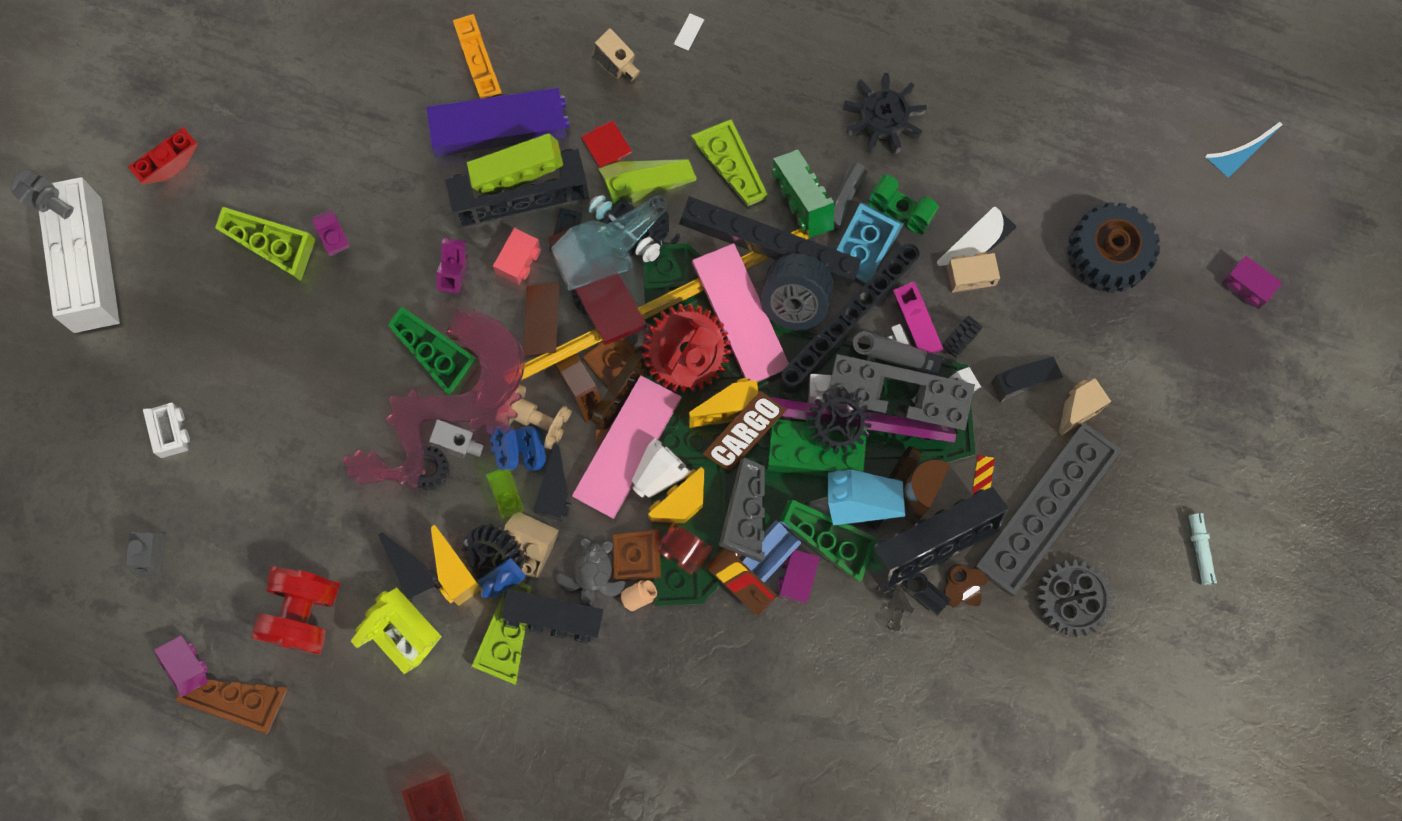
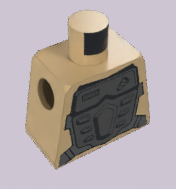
(614, 56)

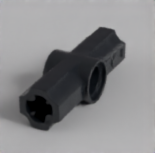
(928, 595)

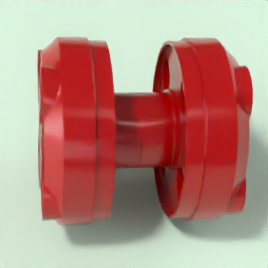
(299, 593)

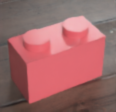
(517, 256)

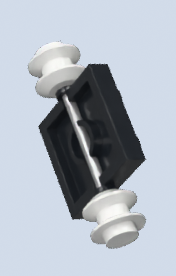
(604, 210)

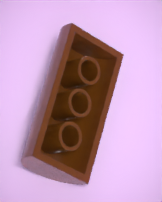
(922, 488)

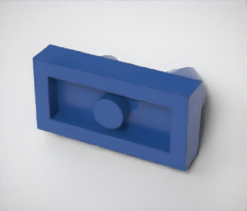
(500, 579)

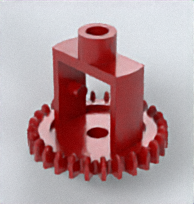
(701, 355)

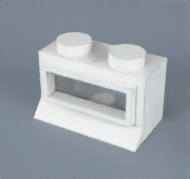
(166, 430)

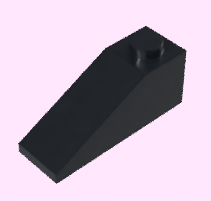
(1025, 378)
(553, 493)

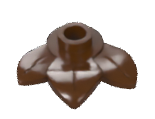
(967, 588)

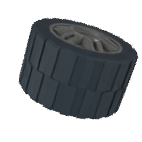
(797, 291)

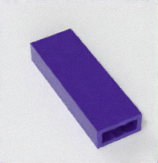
(496, 121)

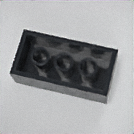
(550, 615)

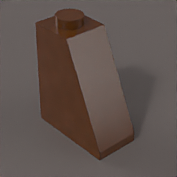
(579, 385)

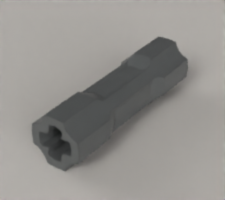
(851, 182)

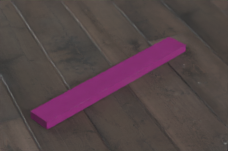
(879, 421)

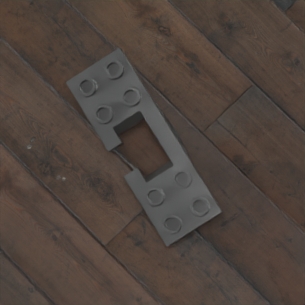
(936, 401)

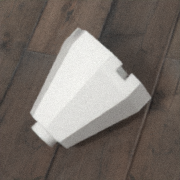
(658, 470)

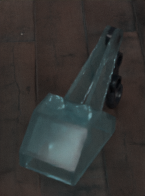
(601, 249)

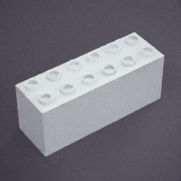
(79, 260)

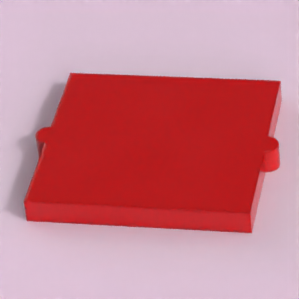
(606, 144)

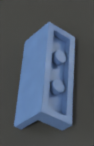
(777, 547)

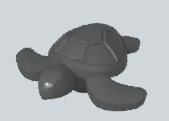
(592, 573)

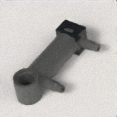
(899, 354)

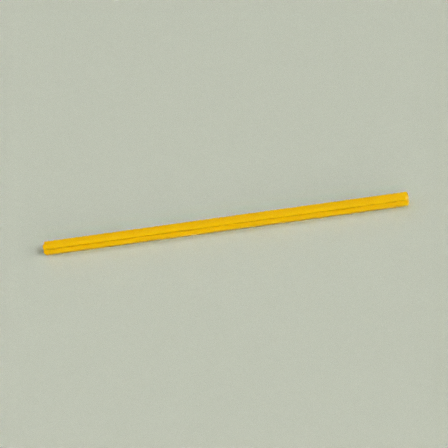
(646, 310)

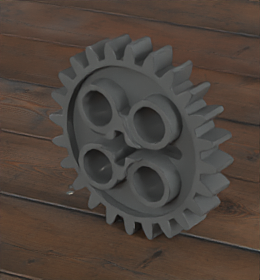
(1069, 577)

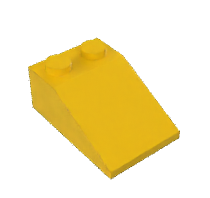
(725, 405)
(453, 575)

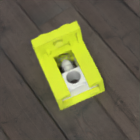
(397, 630)

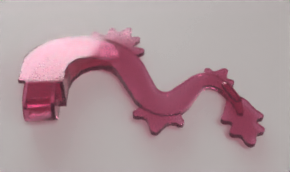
(486, 403)

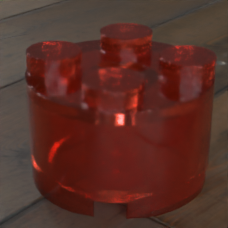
(684, 547)

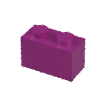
(1252, 282)
(798, 577)
(181, 665)

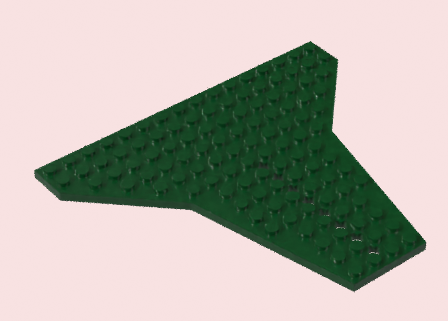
(882, 449)

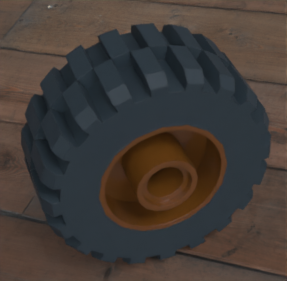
(1113, 247)

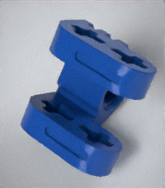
(522, 441)

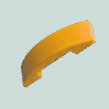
(477, 57)

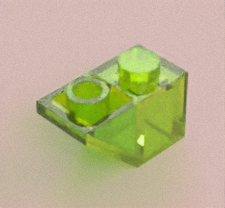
(505, 493)

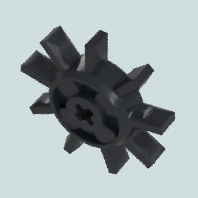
(887, 125)

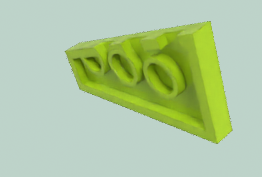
(730, 158)
(502, 645)

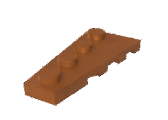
(239, 703)

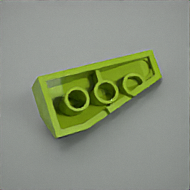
(644, 178)

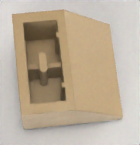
(535, 539)

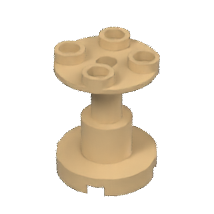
(528, 414)

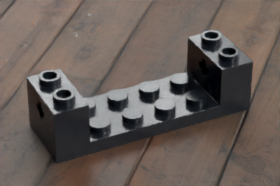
(510, 202)

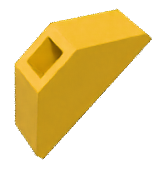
(682, 500)

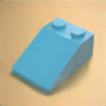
(869, 239)
(863, 497)

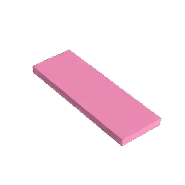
(740, 310)
(618, 457)

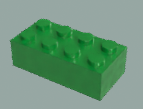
(795, 452)

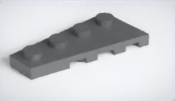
(744, 516)

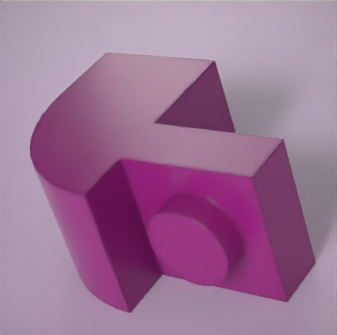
(330, 232)
(452, 266)

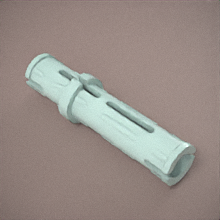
(1202, 549)

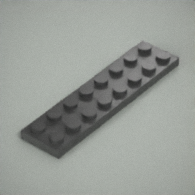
(1048, 509)

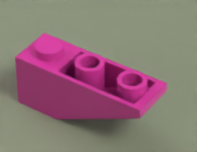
(917, 318)

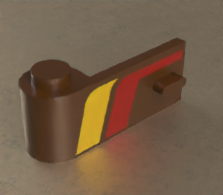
(741, 580)

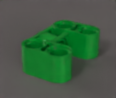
(887, 198)

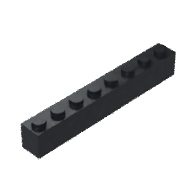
(764, 238)

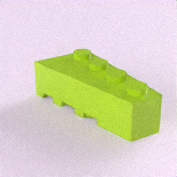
(515, 165)
(274, 242)

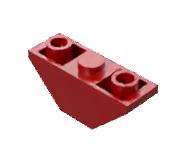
(165, 159)

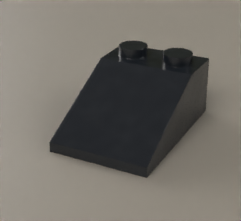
(415, 578)

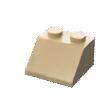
(1084, 402)

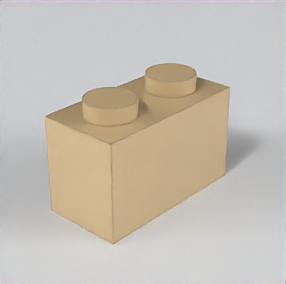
(973, 272)

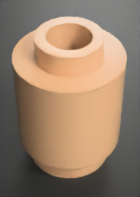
(638, 595)

